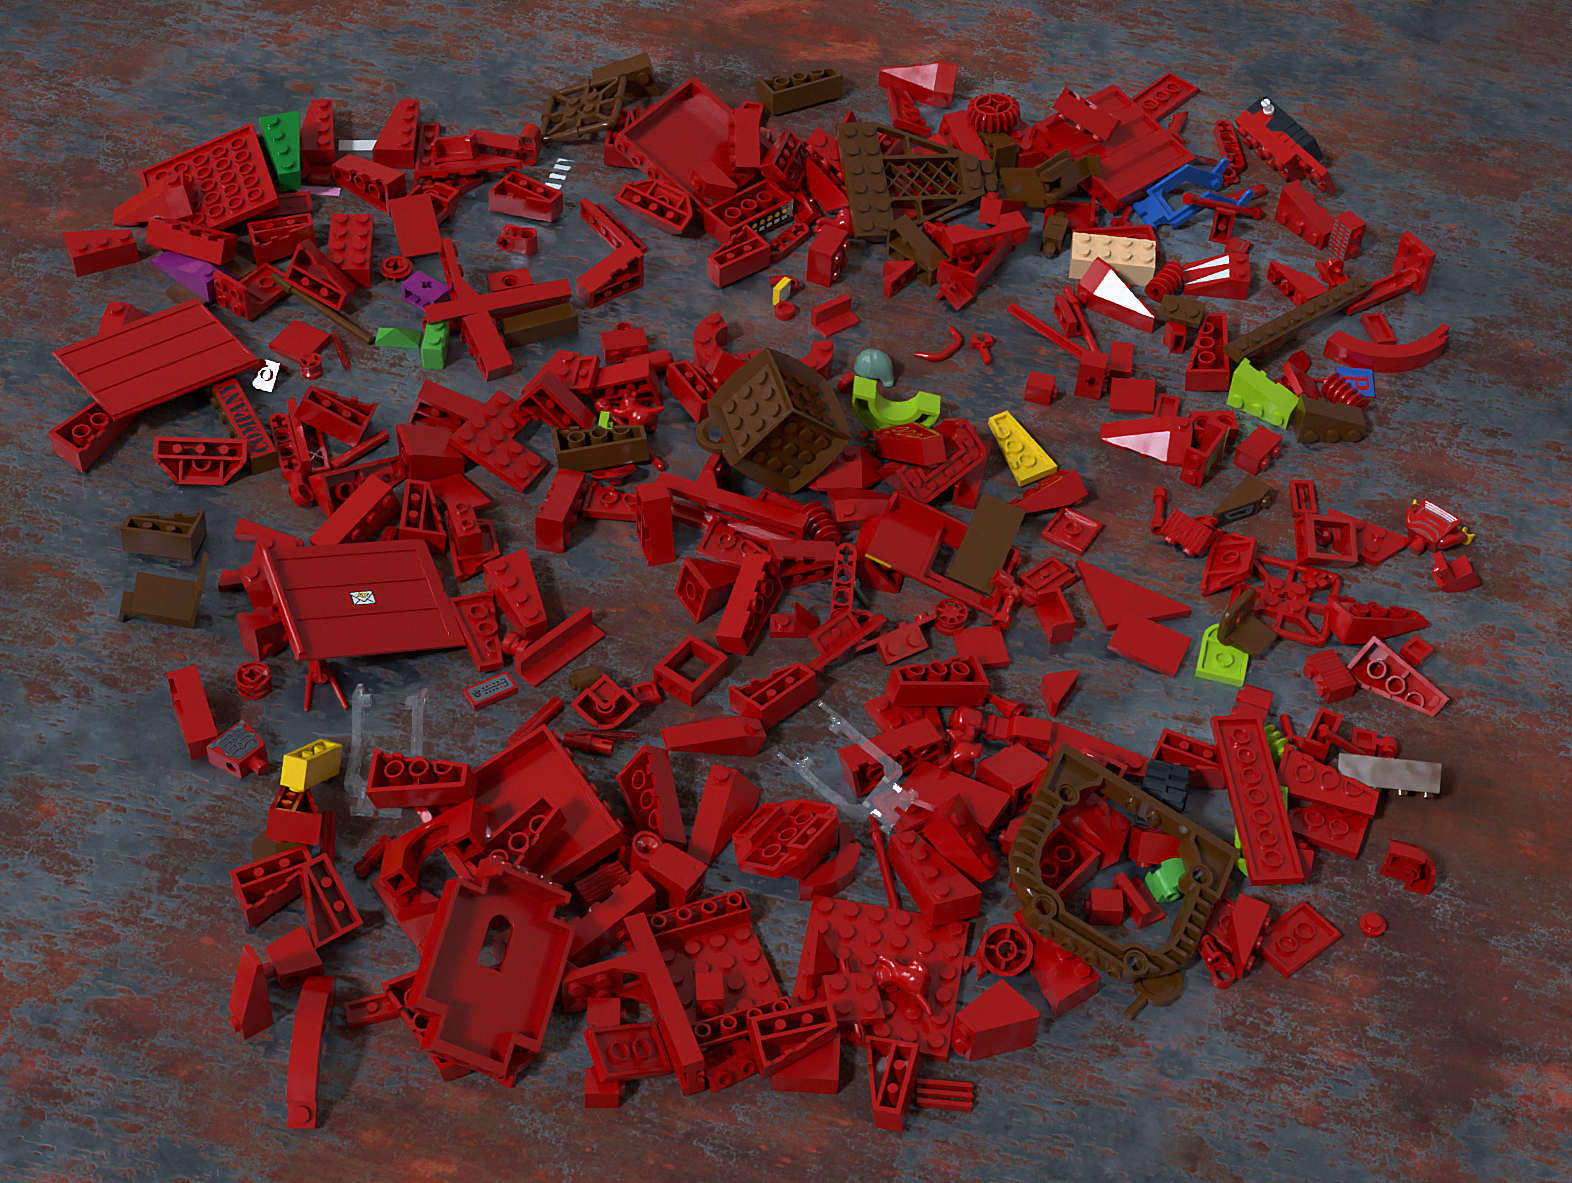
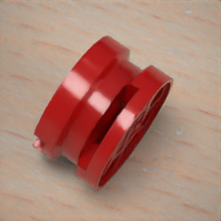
(950, 616)
(253, 679)

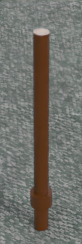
(322, 309)

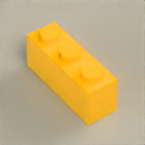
(311, 765)

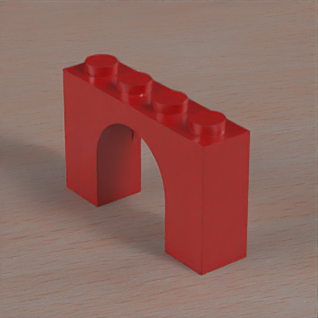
(460, 827)

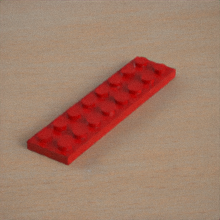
(1256, 800)

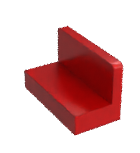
(833, 316)
(1066, 317)
(584, 376)
(1138, 901)

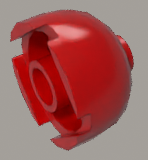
(1006, 949)

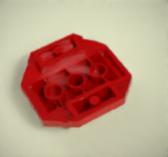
(786, 838)

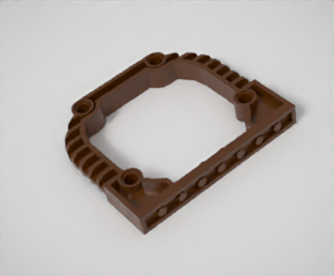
(1202, 853)

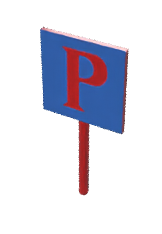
(1359, 378)

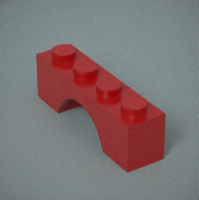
(964, 241)
(603, 1013)

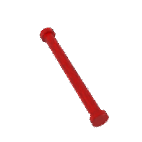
(1189, 199)

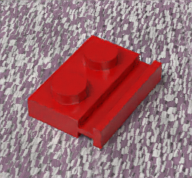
(1048, 575)

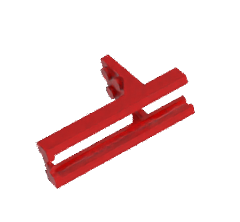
(499, 304)
(709, 494)
(651, 988)

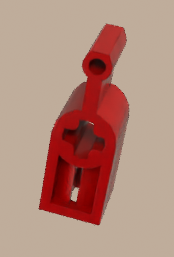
(1027, 731)

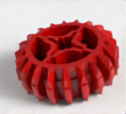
(993, 112)

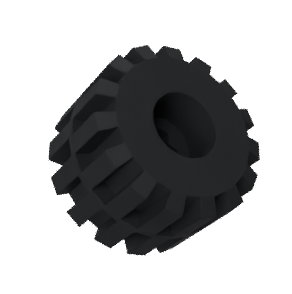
(1166, 784)

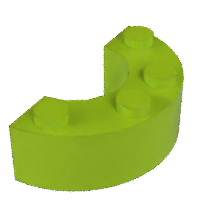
(880, 413)

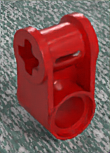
(521, 240)

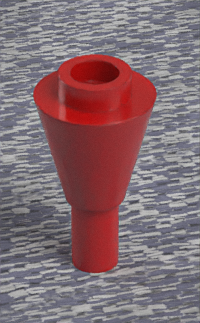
(1006, 706)

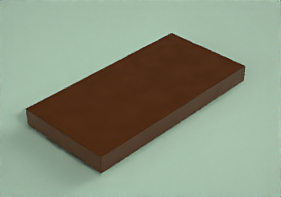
(238, 266)
(986, 543)

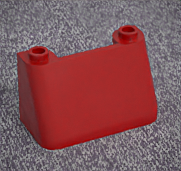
(963, 453)

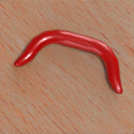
(946, 352)

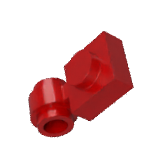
(1368, 741)

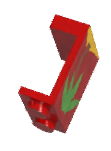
(1200, 463)

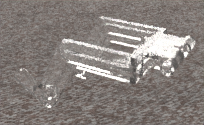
(353, 782)
(884, 796)

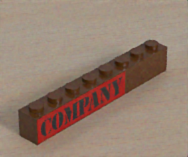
(242, 423)

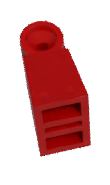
(671, 872)

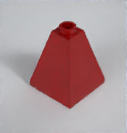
(704, 586)

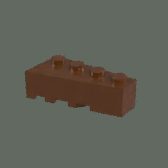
(799, 89)
(599, 446)

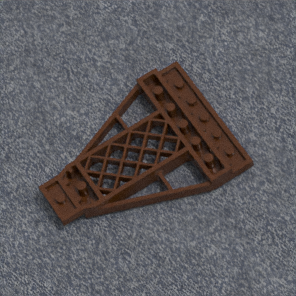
(867, 182)

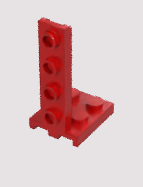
(1410, 271)

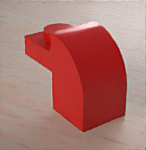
(1455, 575)

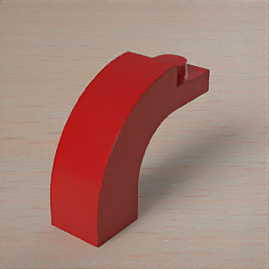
(838, 873)

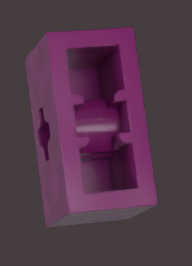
(423, 290)

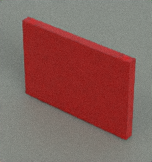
(456, 489)

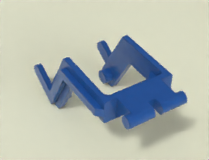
(1156, 210)

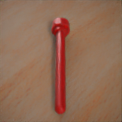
(605, 405)

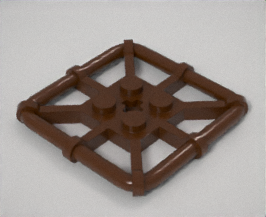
(583, 109)

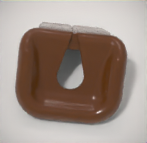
(1250, 634)

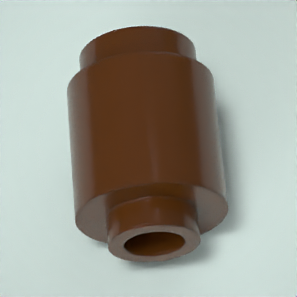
(584, 678)

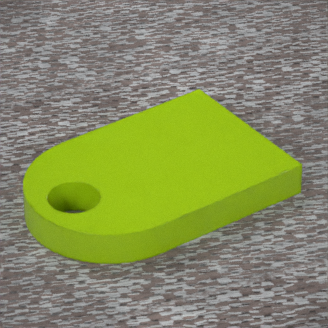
(1219, 661)

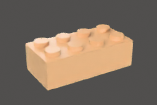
(1130, 257)

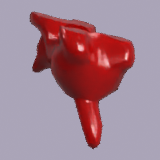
(841, 221)
(638, 413)
(962, 751)
(910, 978)

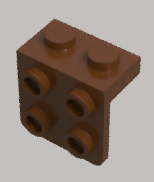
(1181, 311)

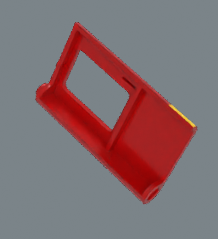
(910, 540)

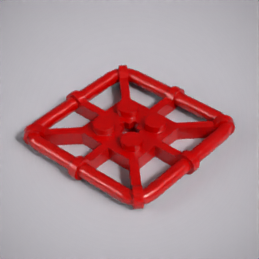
(1297, 600)

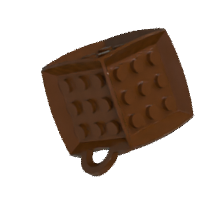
(776, 422)

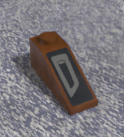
(1243, 501)

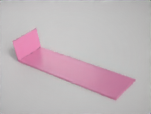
(320, 190)

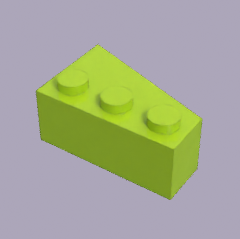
(1261, 397)

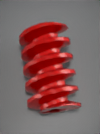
(1165, 281)
(1337, 390)
(821, 525)

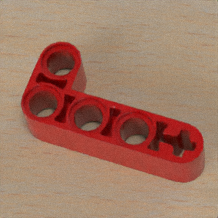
(523, 148)
(846, 589)

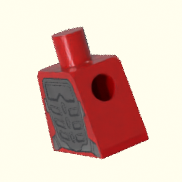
(239, 751)

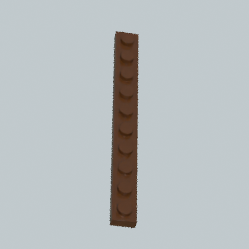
(1297, 319)

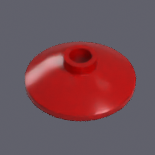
(614, 473)

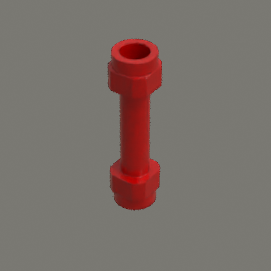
(1159, 499)

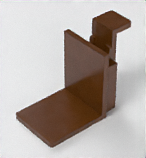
(1050, 179)
(165, 598)

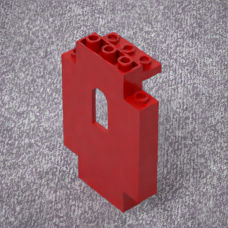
(482, 1011)

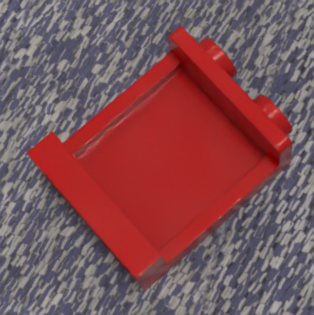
(1079, 214)

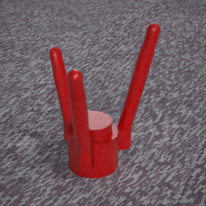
(320, 673)

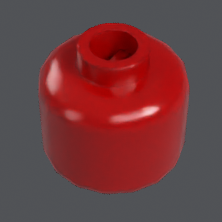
(966, 715)

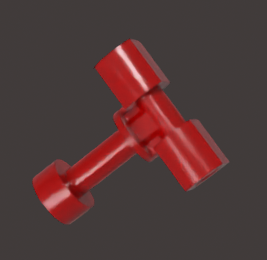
(1012, 594)

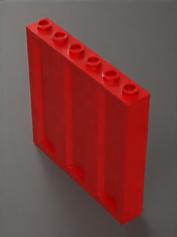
(1132, 160)

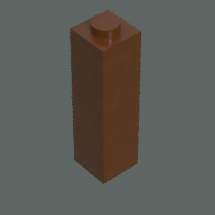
(538, 325)

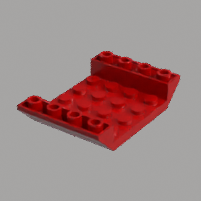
(716, 938)

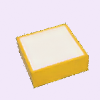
(781, 290)

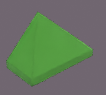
(398, 338)

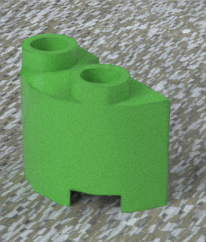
(1164, 881)

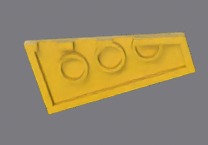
(1020, 450)

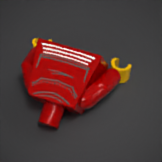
(1433, 528)

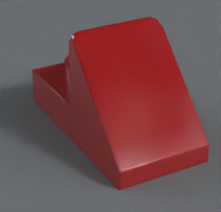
(897, 275)
(793, 625)

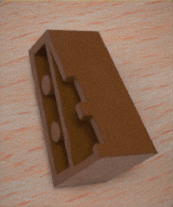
(640, 74)
(1327, 422)
(165, 535)

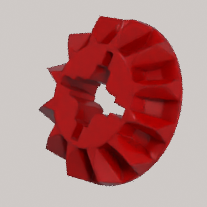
(388, 265)

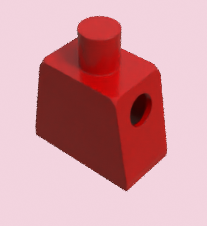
(292, 960)

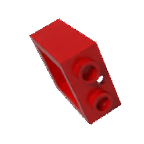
(1306, 542)
(679, 686)

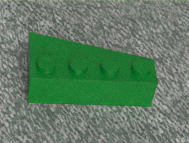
(282, 144)

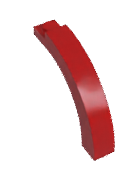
(1386, 358)
(306, 1049)

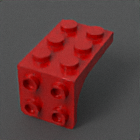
(250, 294)

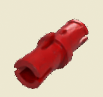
(588, 743)

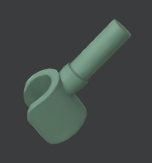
(858, 592)

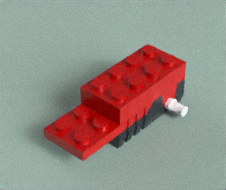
(1283, 144)

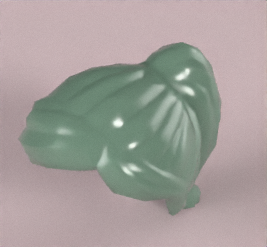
(875, 365)

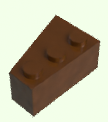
(908, 242)

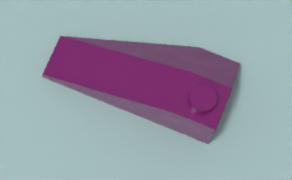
(191, 273)

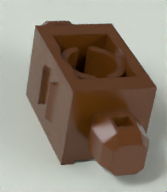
(1054, 234)

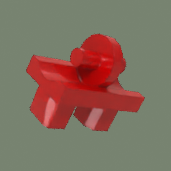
(1331, 272)

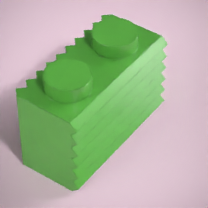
(435, 345)

